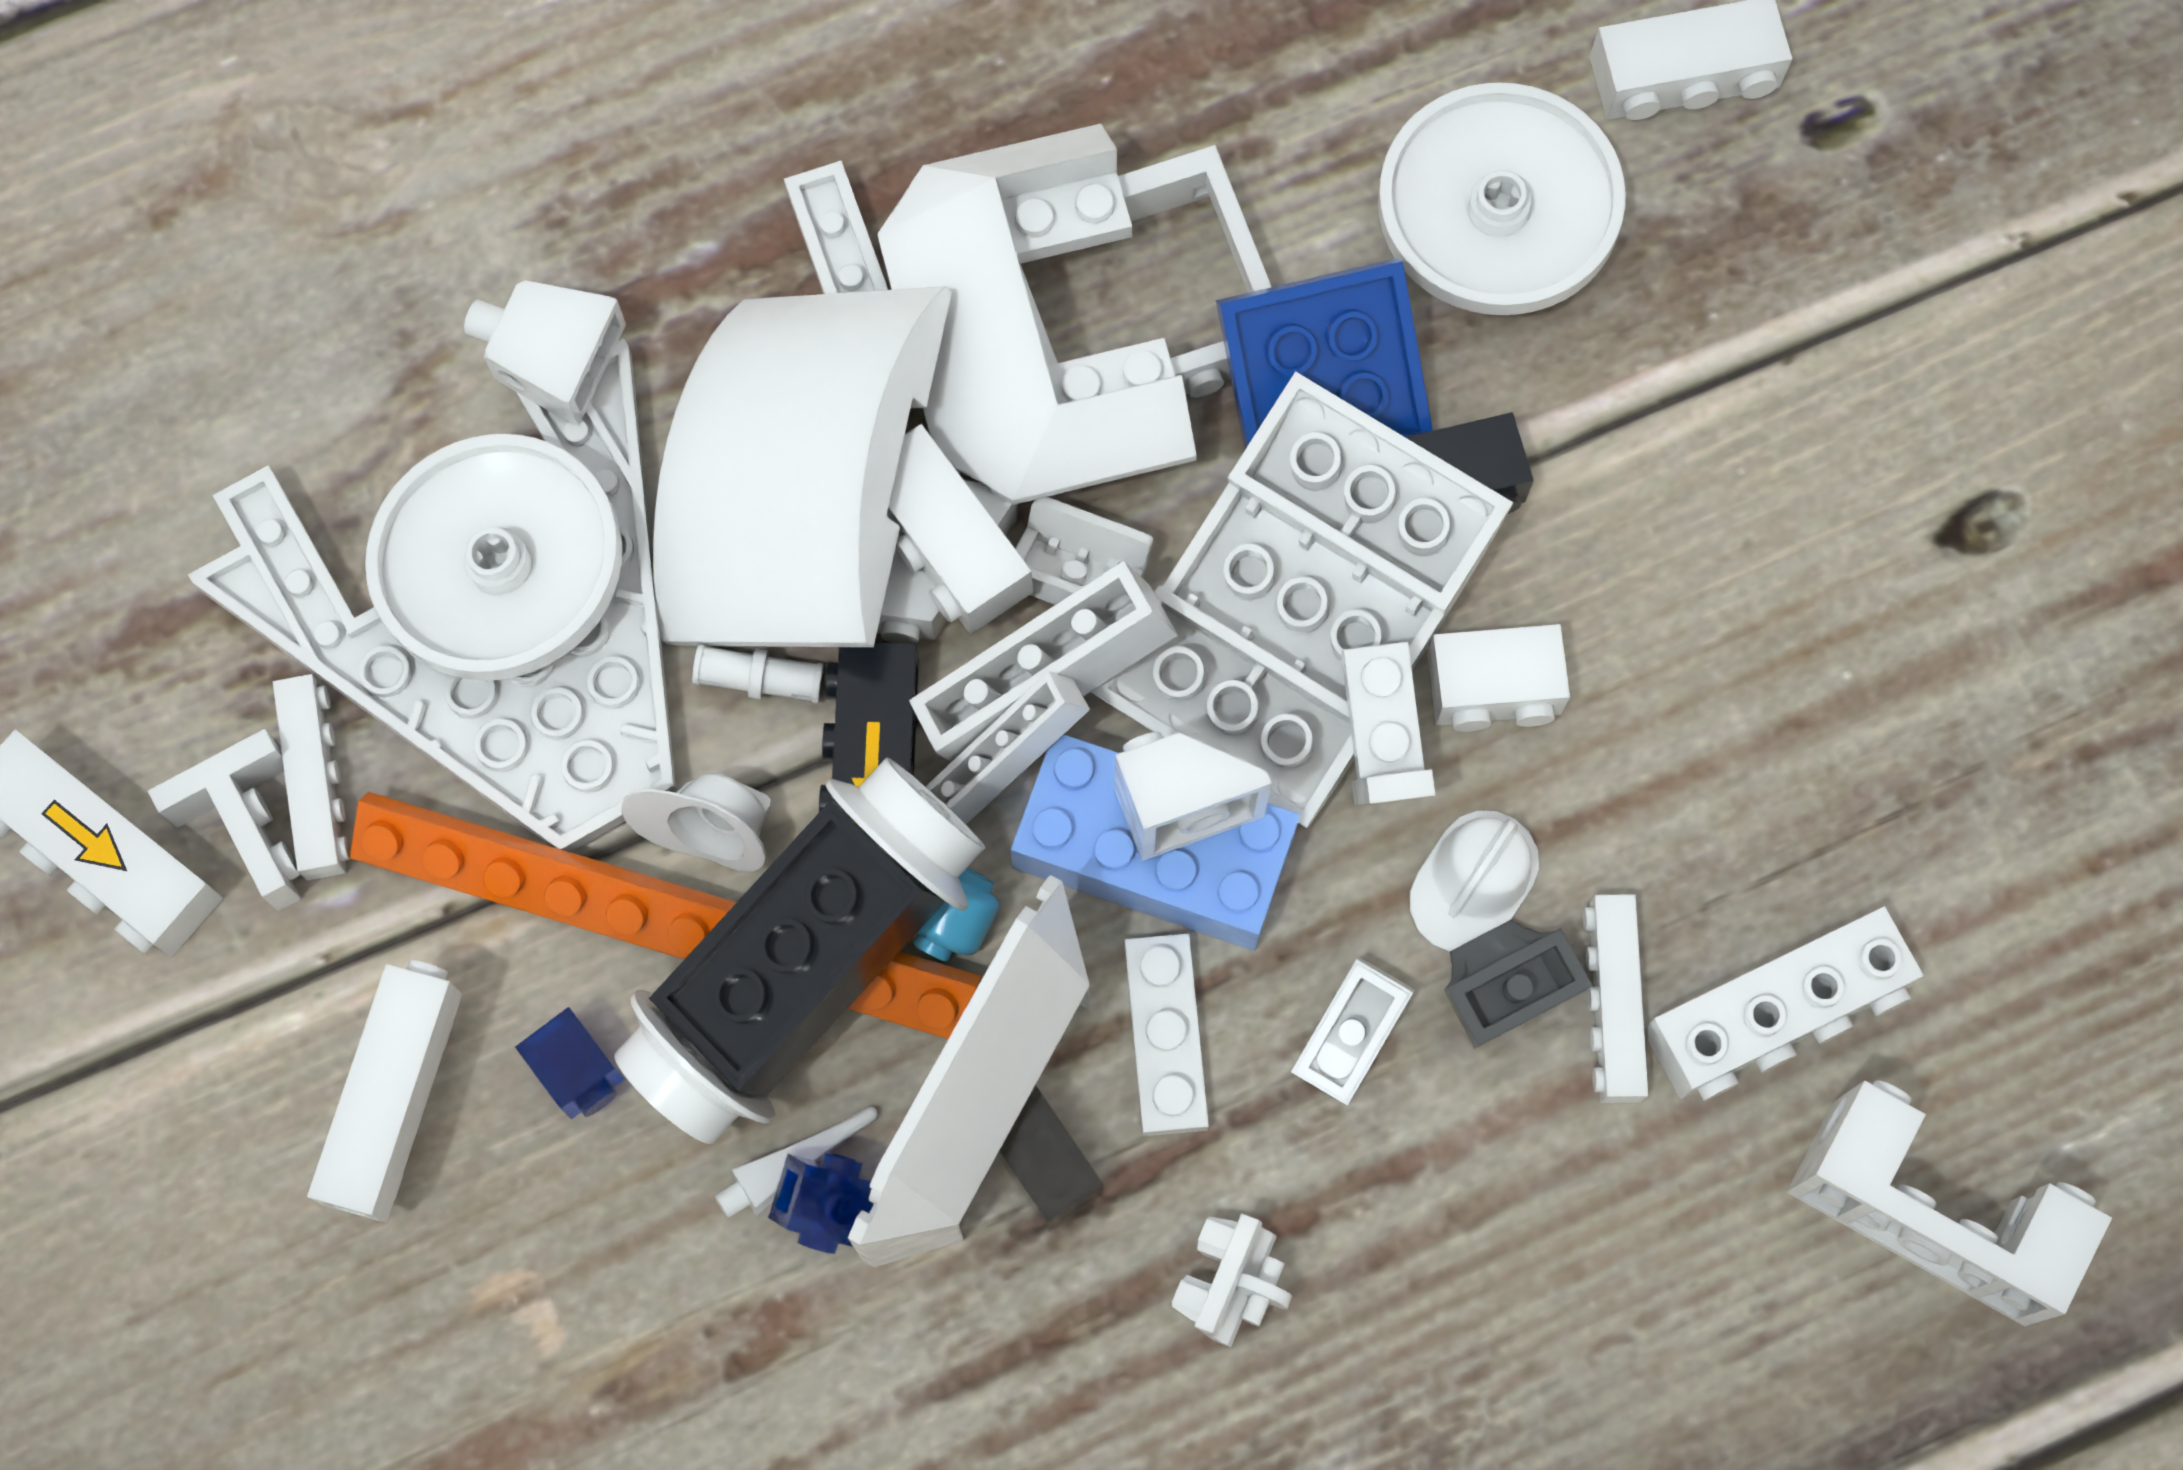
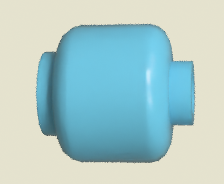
(960, 930)

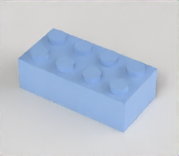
(1082, 838)

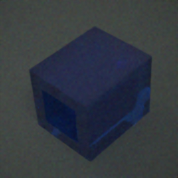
(571, 1065)

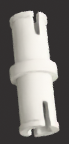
(758, 673)

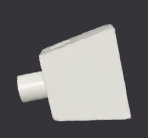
(549, 343)

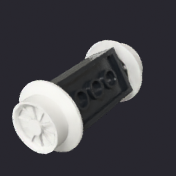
(796, 951)

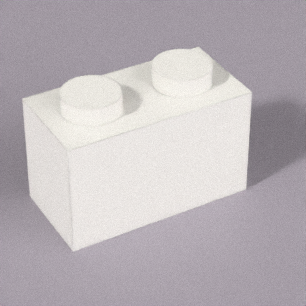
(1498, 677)

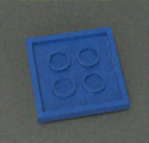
(1337, 330)

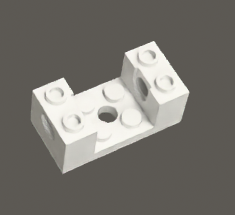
(2020, 1270)

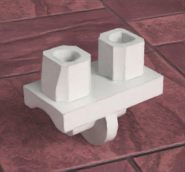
(1242, 1283)

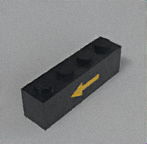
(871, 711)

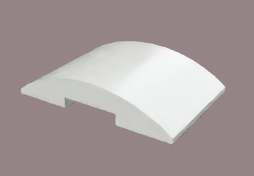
(789, 469)
(1312, 550)

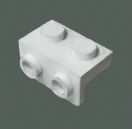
(1075, 547)

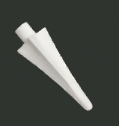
(758, 1179)

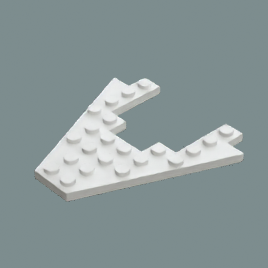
(539, 745)

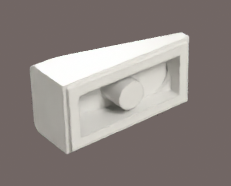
(1353, 1030)

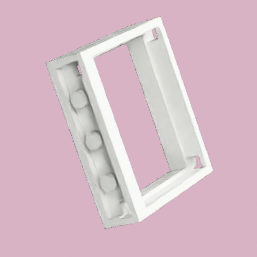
(1168, 187)

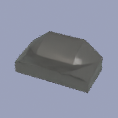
(1511, 979)

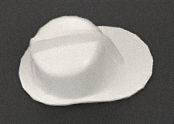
(704, 819)
(1473, 879)

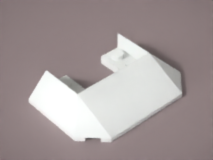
(992, 395)
(976, 1086)

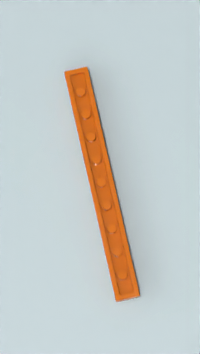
(613, 901)

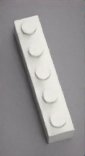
(1009, 745)
(311, 777)
(1616, 999)

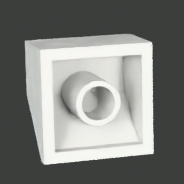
(1184, 791)

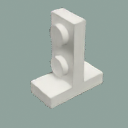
(1384, 725)
(229, 785)

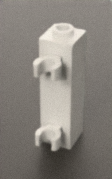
(386, 1091)

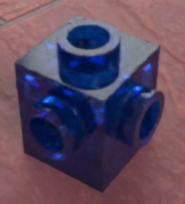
(821, 1199)

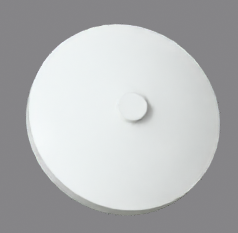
(1501, 198)
(493, 557)

